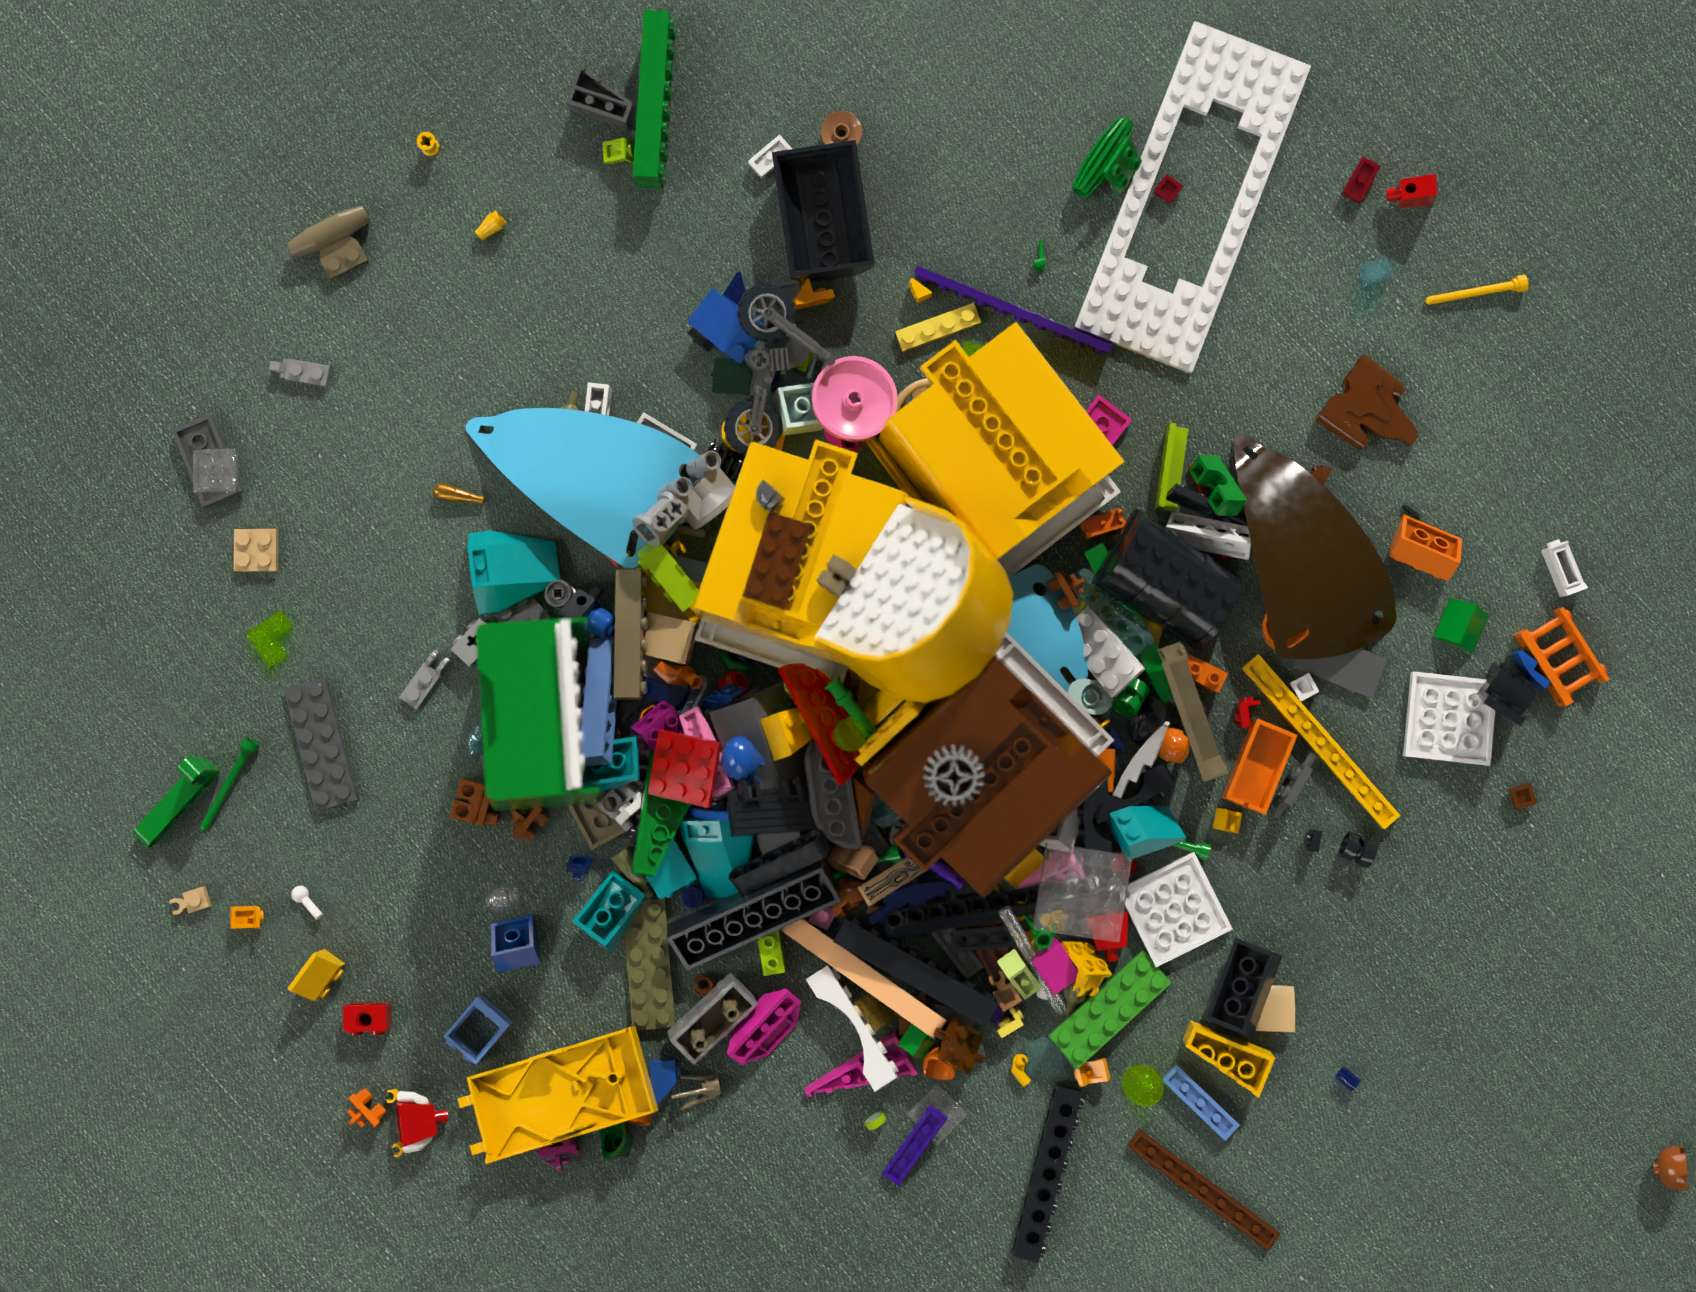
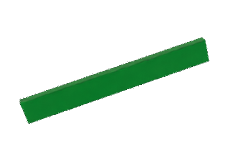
(1150, 658)

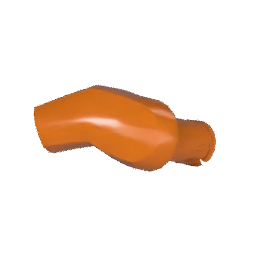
(677, 674)

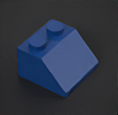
(514, 943)

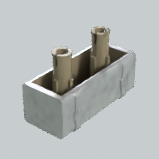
(712, 1018)

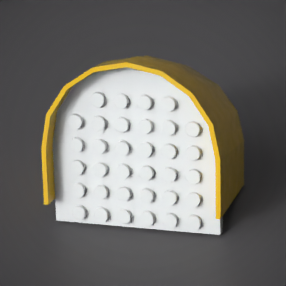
(921, 607)

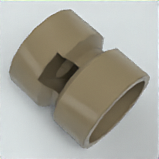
(839, 568)

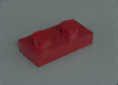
(1360, 180)

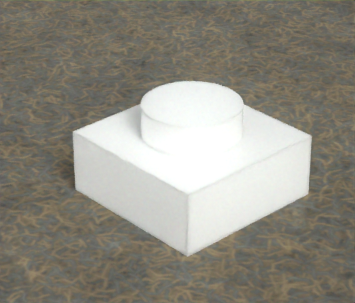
(1304, 687)

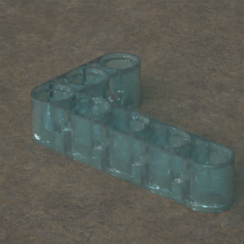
(1115, 619)

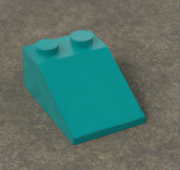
(621, 771)
(1144, 829)
(610, 911)

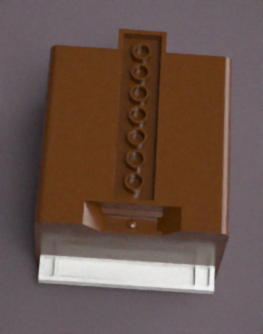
(1036, 762)

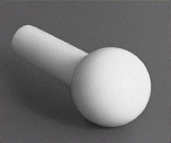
(301, 895)

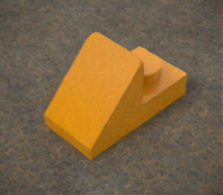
(807, 297)

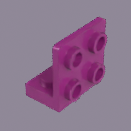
(660, 717)

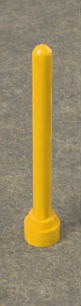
(1518, 284)

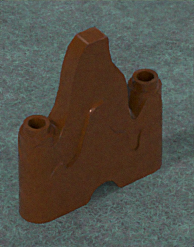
(1369, 405)

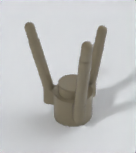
(709, 1088)

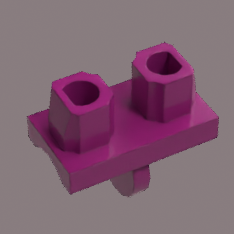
(567, 1149)

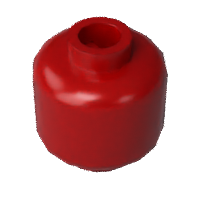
(733, 677)

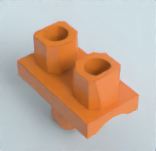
(359, 1101)

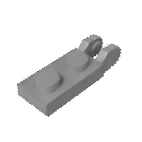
(424, 681)

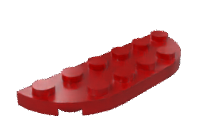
(820, 715)

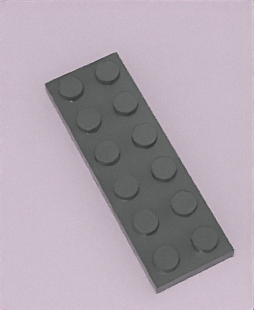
(321, 744)

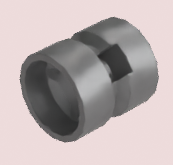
(559, 593)

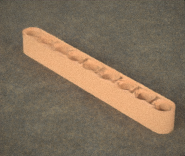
(865, 976)

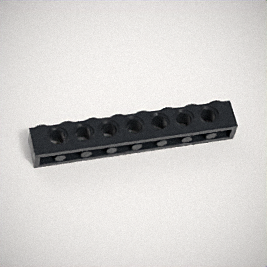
(1035, 1249)

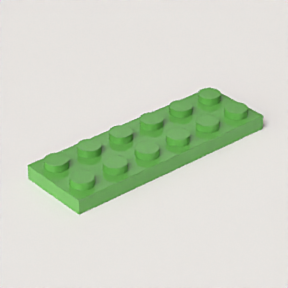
(1109, 1010)

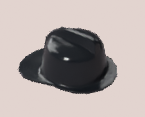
(1147, 720)

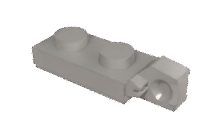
(302, 372)

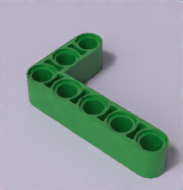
(196, 776)

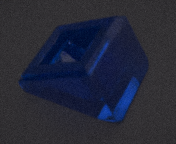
(1117, 743)

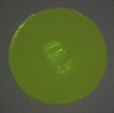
(1143, 1085)

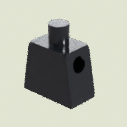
(581, 603)

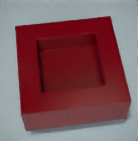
(1168, 189)

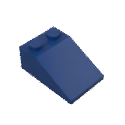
(719, 323)

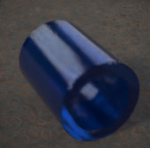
(1347, 1078)

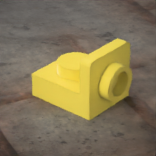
(1009, 1025)

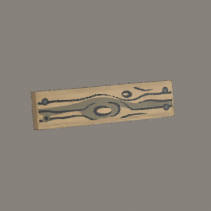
(889, 880)

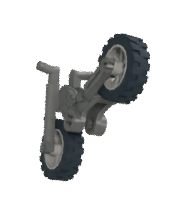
(771, 361)

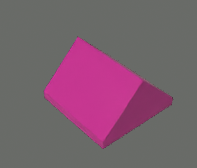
(1055, 967)

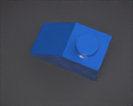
(663, 1076)

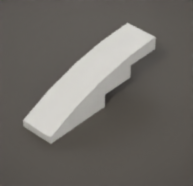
(1146, 755)

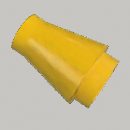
(492, 224)

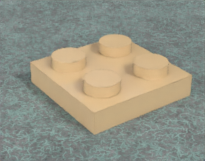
(256, 550)

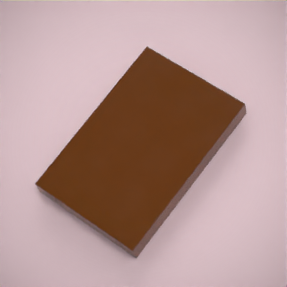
(864, 802)

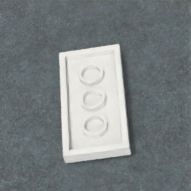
(1106, 655)

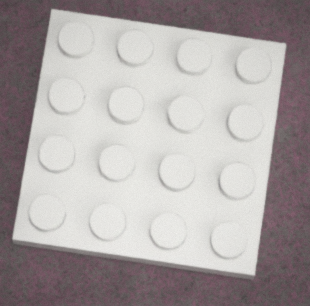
(1448, 720)
(1175, 909)

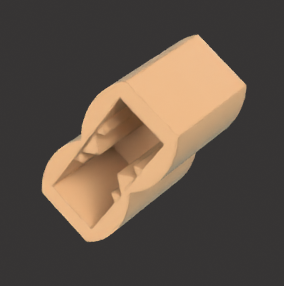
(853, 862)

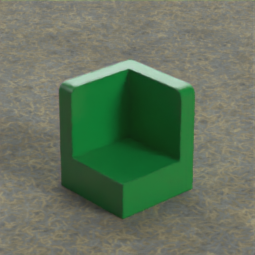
(916, 1042)

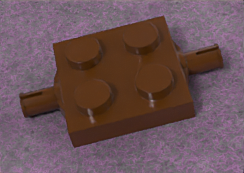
(960, 1046)

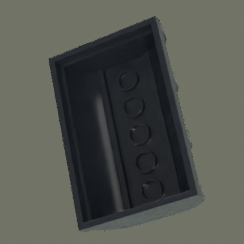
(823, 211)
(1168, 581)

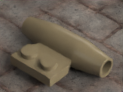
(333, 239)

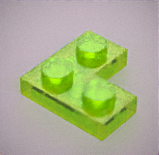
(265, 638)

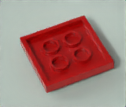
(684, 768)

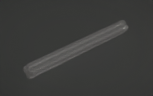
(1029, 953)

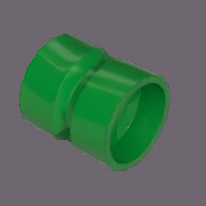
(1130, 699)

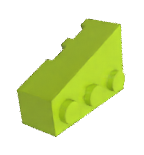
(669, 575)

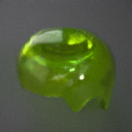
(849, 734)

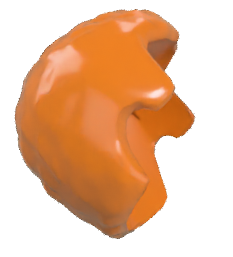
(1174, 746)
(936, 1068)

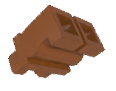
(478, 805)

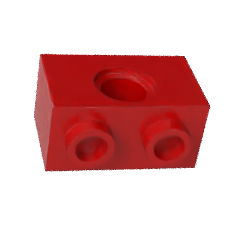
(379, 1013)

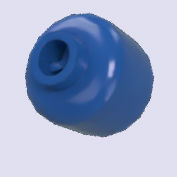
(601, 623)

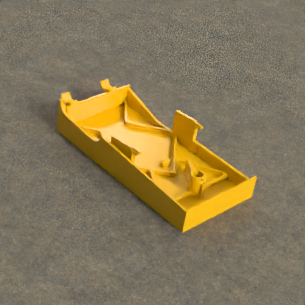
(560, 1094)

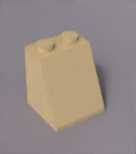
(670, 638)

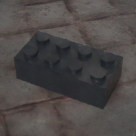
(1244, 987)

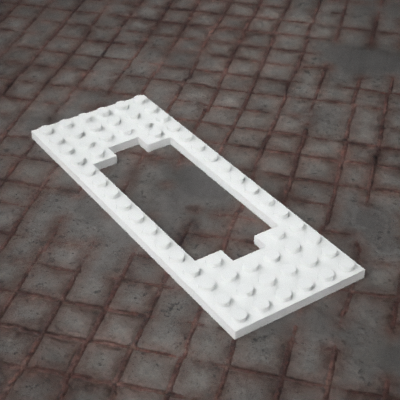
(1176, 324)

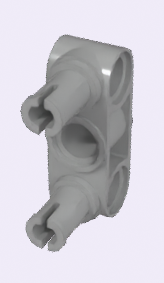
(620, 796)

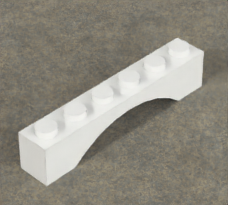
(876, 1066)

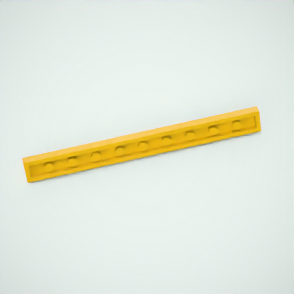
(1320, 741)

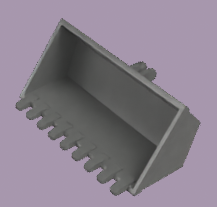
(743, 718)

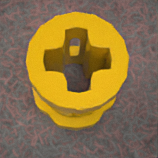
(426, 137)

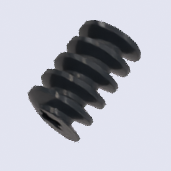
(728, 461)

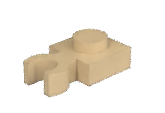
(193, 900)

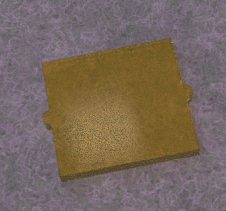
(875, 1011)

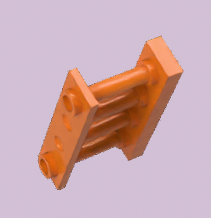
(1560, 693)

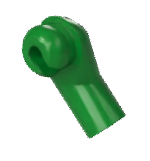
(730, 664)

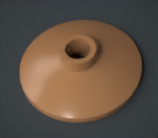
(838, 122)

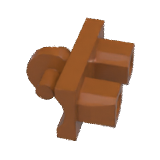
(1061, 581)
(522, 828)

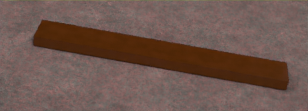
(1203, 1189)

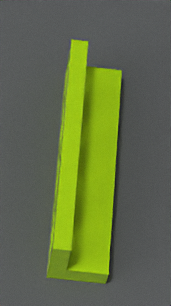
(1171, 465)

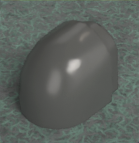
(768, 497)

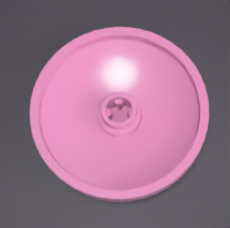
(854, 398)

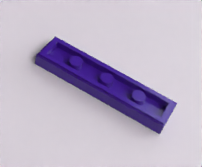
(914, 1145)

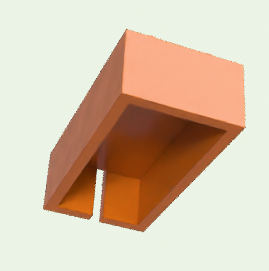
(1259, 766)

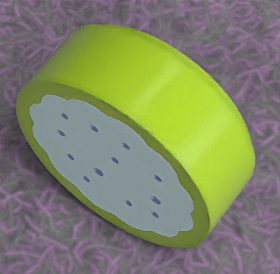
(875, 1120)

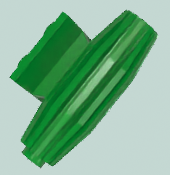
(1110, 159)

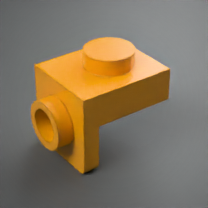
(246, 917)
(1092, 1072)

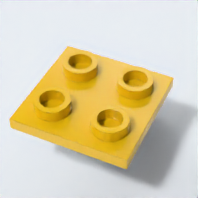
(1090, 967)

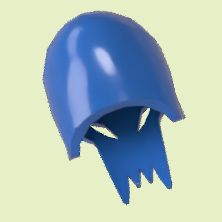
(741, 759)

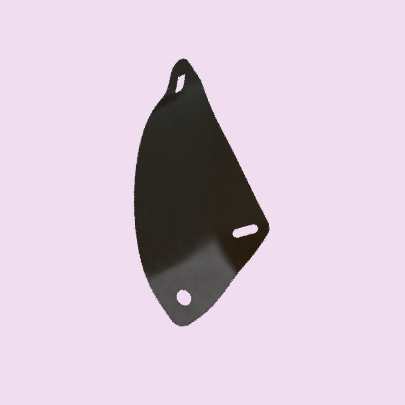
(1310, 559)

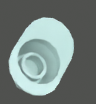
(1096, 699)

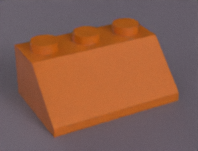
(1426, 548)

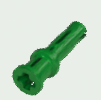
(844, 698)

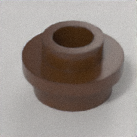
(697, 986)

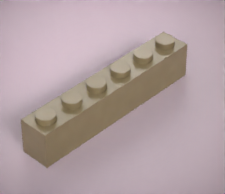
(629, 635)

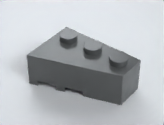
(598, 101)

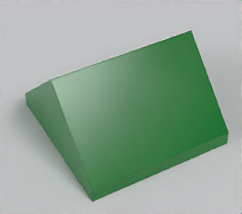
(1461, 625)

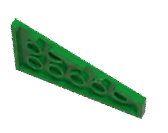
(656, 828)

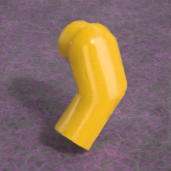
(1018, 1067)

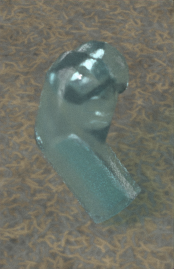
(472, 740)

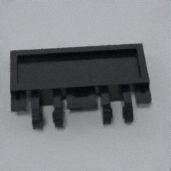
(767, 812)

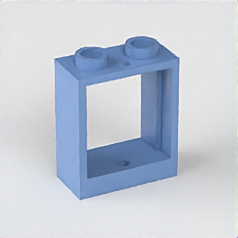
(493, 1014)

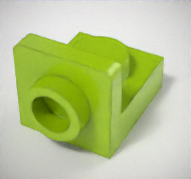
(618, 151)

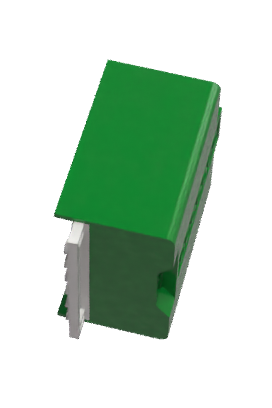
(532, 713)

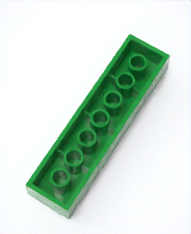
(653, 99)

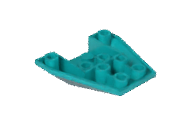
(509, 568)
(714, 853)

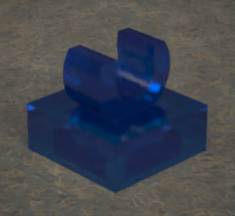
(579, 867)

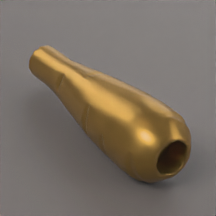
(453, 494)

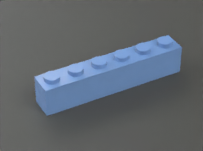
(599, 703)

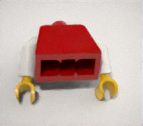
(415, 1121)

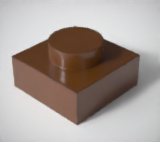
(1522, 796)

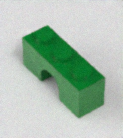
(1211, 472)

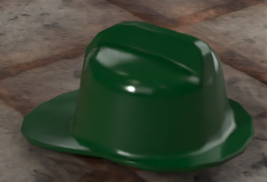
(616, 1141)

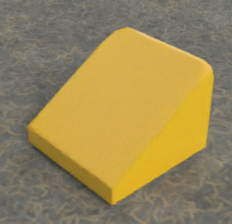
(919, 292)
(1227, 820)

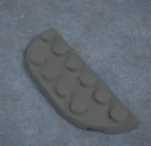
(831, 803)

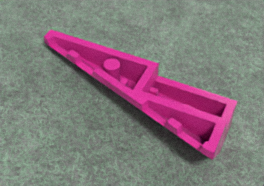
(851, 1073)

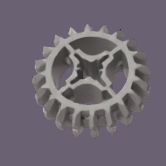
(954, 794)

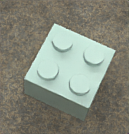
(796, 409)

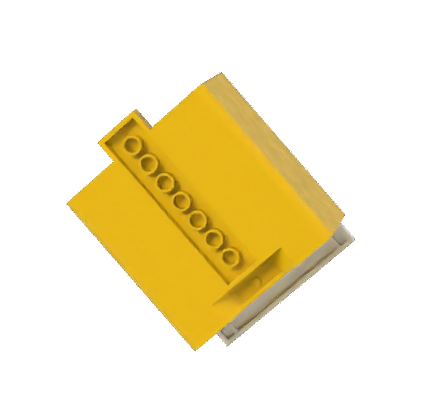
(1003, 447)
(845, 522)

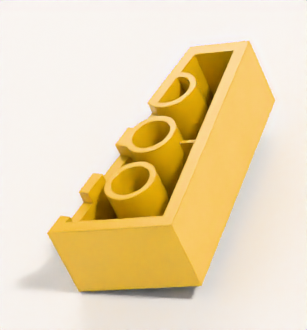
(785, 732)
(1237, 1058)

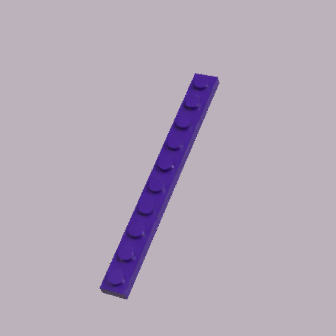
(1020, 314)

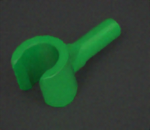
(1040, 263)

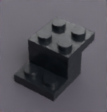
(1507, 693)

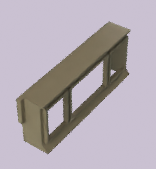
(1191, 711)

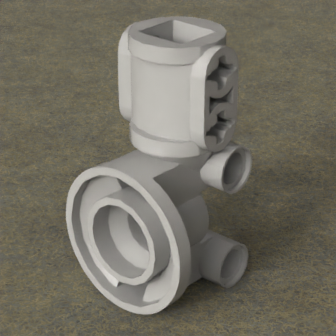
(687, 501)

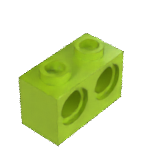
(771, 954)

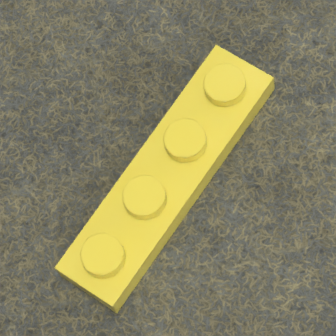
(938, 327)

